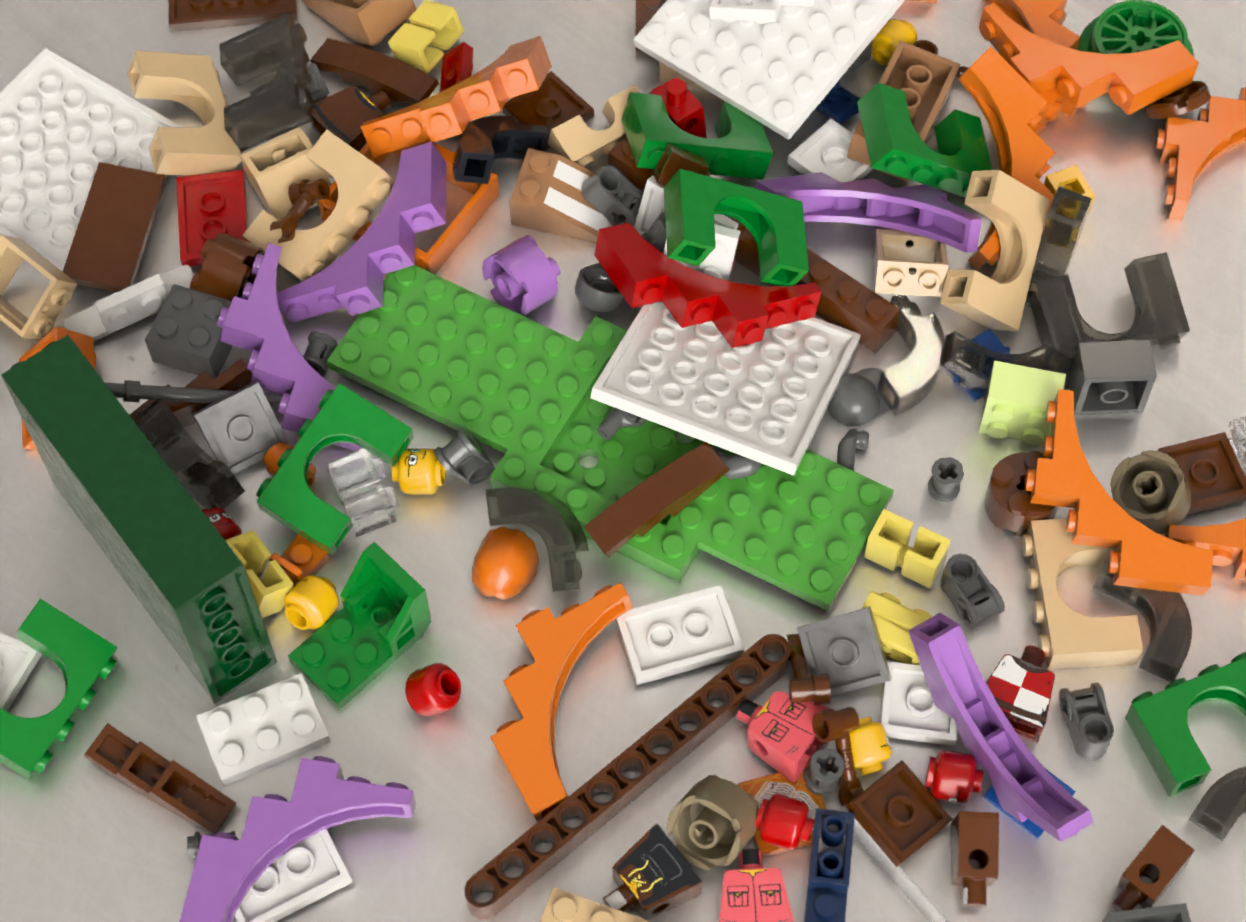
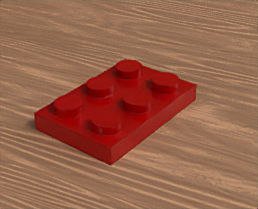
(207, 208)

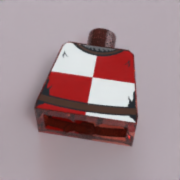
(1023, 691)

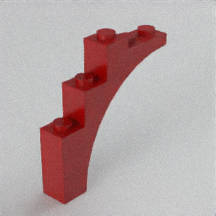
(693, 297)

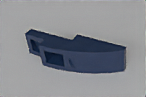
(829, 866)

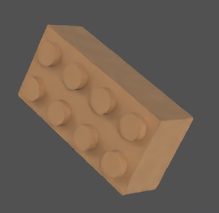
(927, 86)

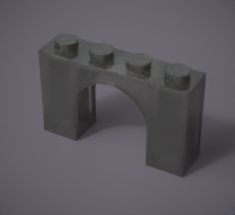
(286, 99)
(1156, 302)

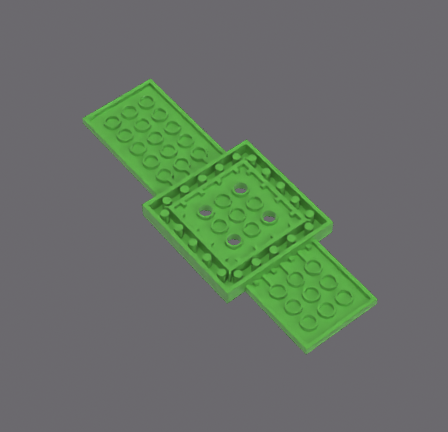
(532, 400)

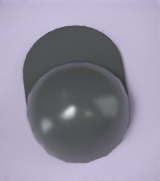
(597, 290)
(858, 399)

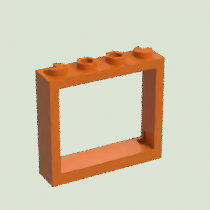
(459, 228)

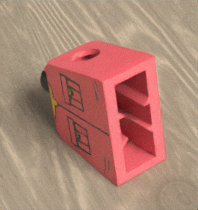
(782, 732)
(754, 892)

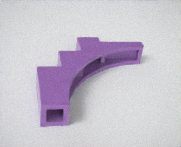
(870, 202)
(386, 246)
(276, 363)
(961, 692)
(320, 800)

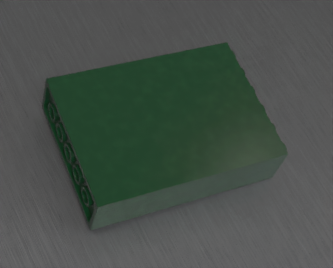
(142, 518)

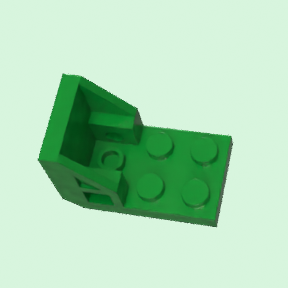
(379, 622)

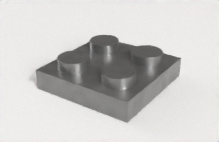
(240, 427)
(846, 650)

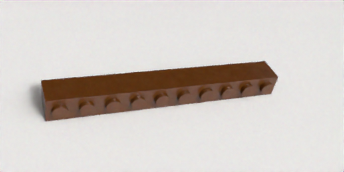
(842, 298)

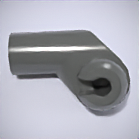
(618, 419)
(848, 445)
(739, 466)

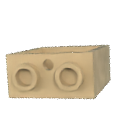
(894, 258)
(55, 297)

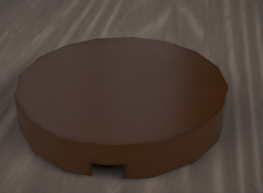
(1179, 102)

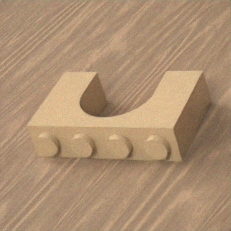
(195, 84)
(360, 191)
(1019, 220)
(1066, 635)

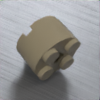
(1144, 475)
(713, 822)

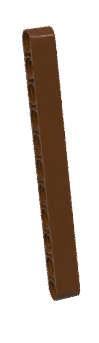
(624, 789)

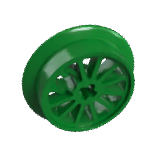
(1133, 28)

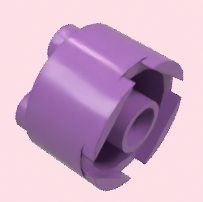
(521, 276)

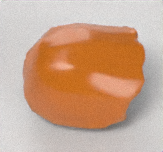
(504, 563)

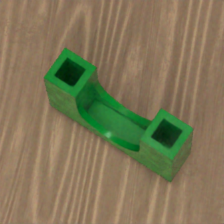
(738, 151)
(900, 151)
(771, 218)
(342, 419)
(81, 659)
(1162, 724)

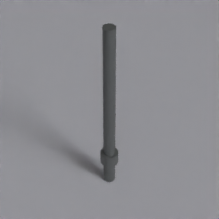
(133, 391)

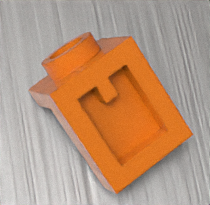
(301, 559)

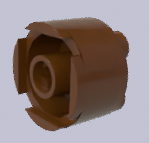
(225, 267)
(1006, 497)

